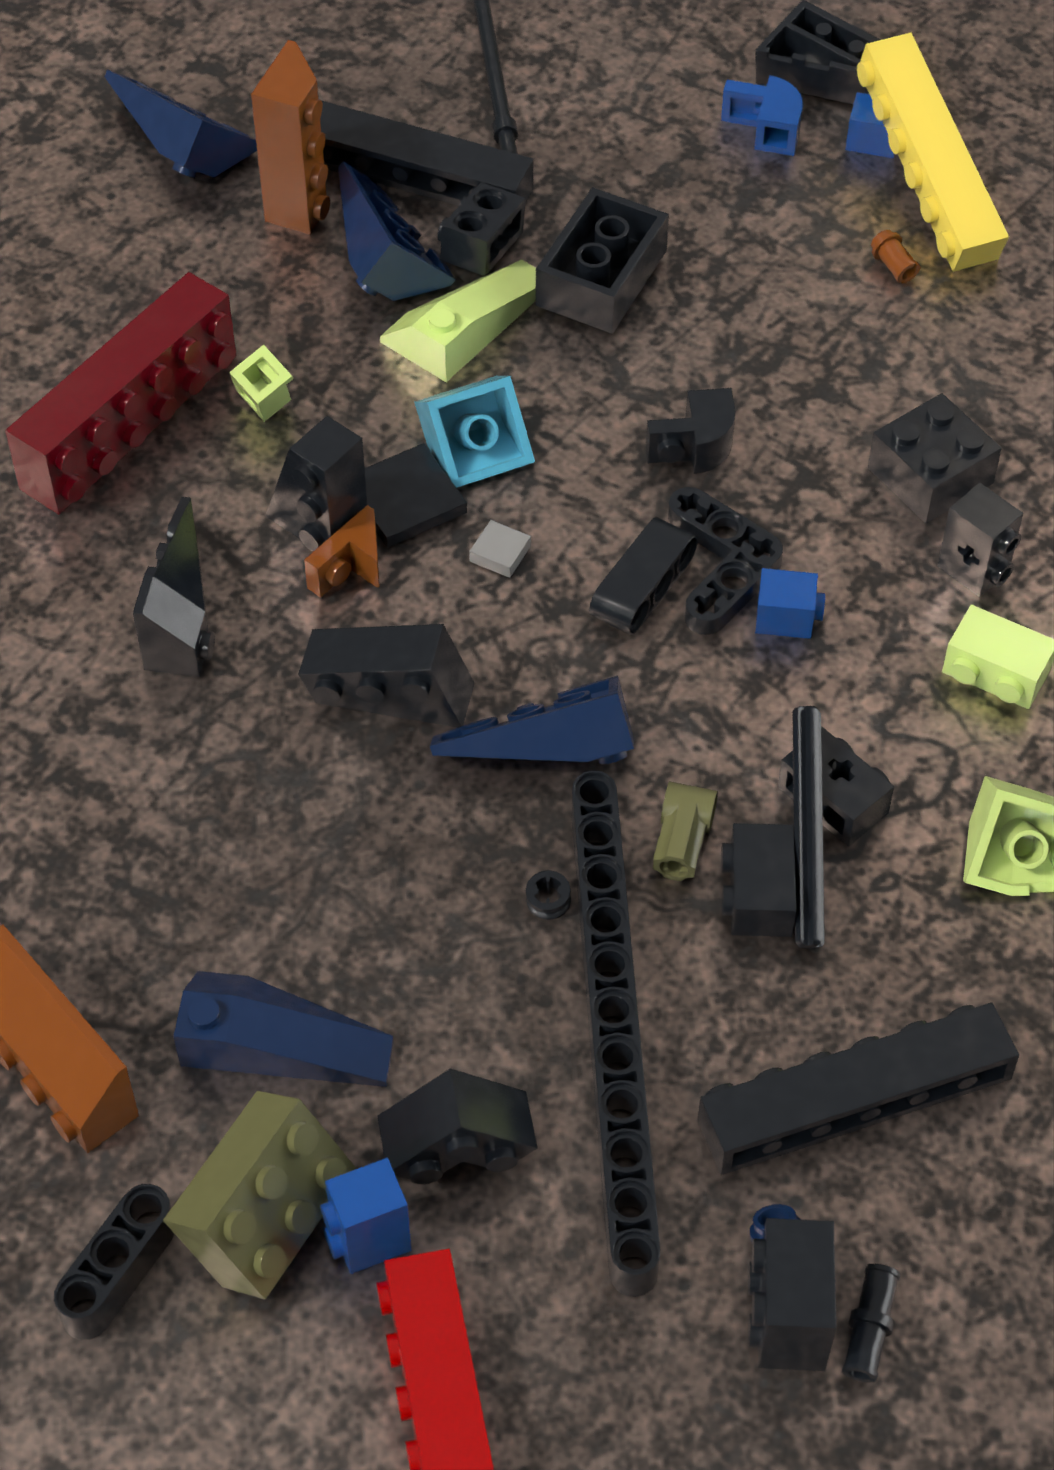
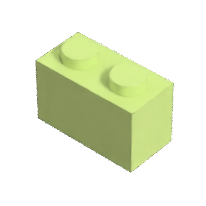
(999, 657)

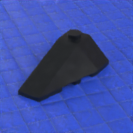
(171, 603)

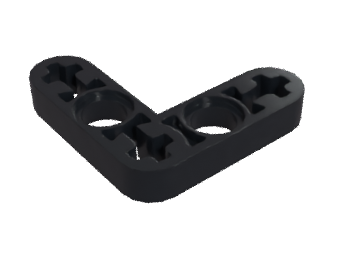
(737, 556)

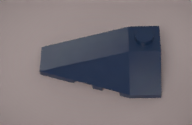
(182, 132)
(383, 244)
(579, 727)
(263, 1030)

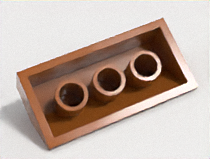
(290, 143)
(59, 1053)

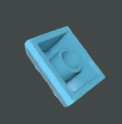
(476, 430)

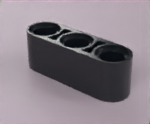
(643, 576)
(114, 1286)

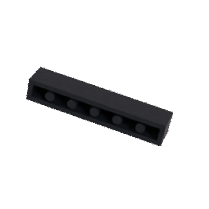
(419, 158)
(856, 1087)

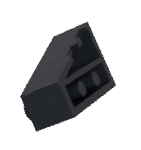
(814, 54)
(320, 484)
(389, 672)

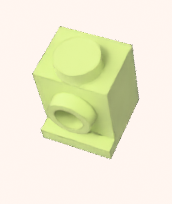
(262, 382)

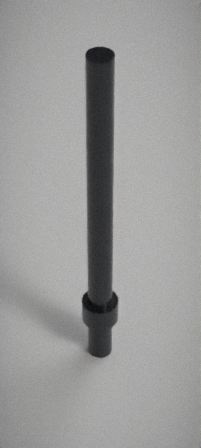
(504, 125)

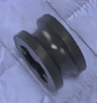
(548, 879)

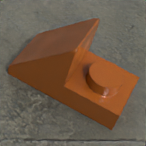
(345, 551)

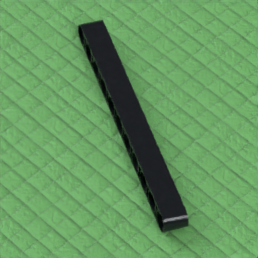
(614, 1041)

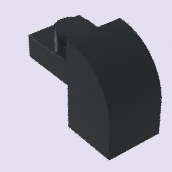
(701, 436)

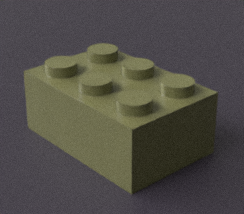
(258, 1194)

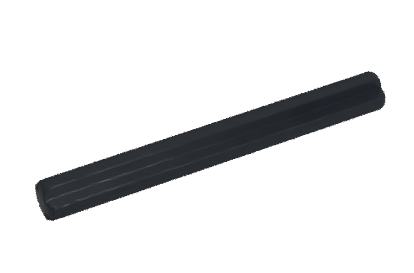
(808, 827)

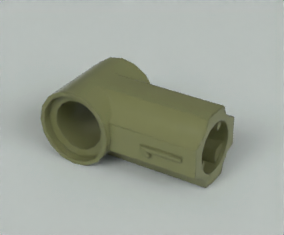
(685, 820)

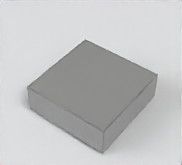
(500, 548)

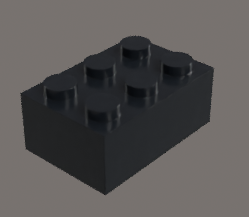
(601, 260)

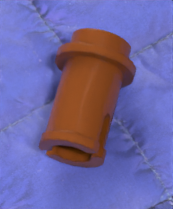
(889, 248)

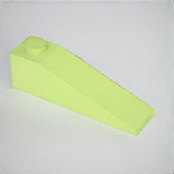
(462, 323)
(1011, 840)

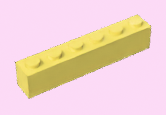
(931, 152)

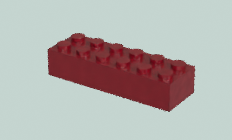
(122, 393)

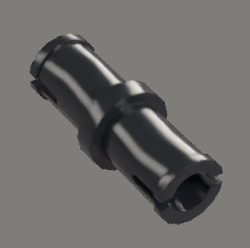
(871, 1323)

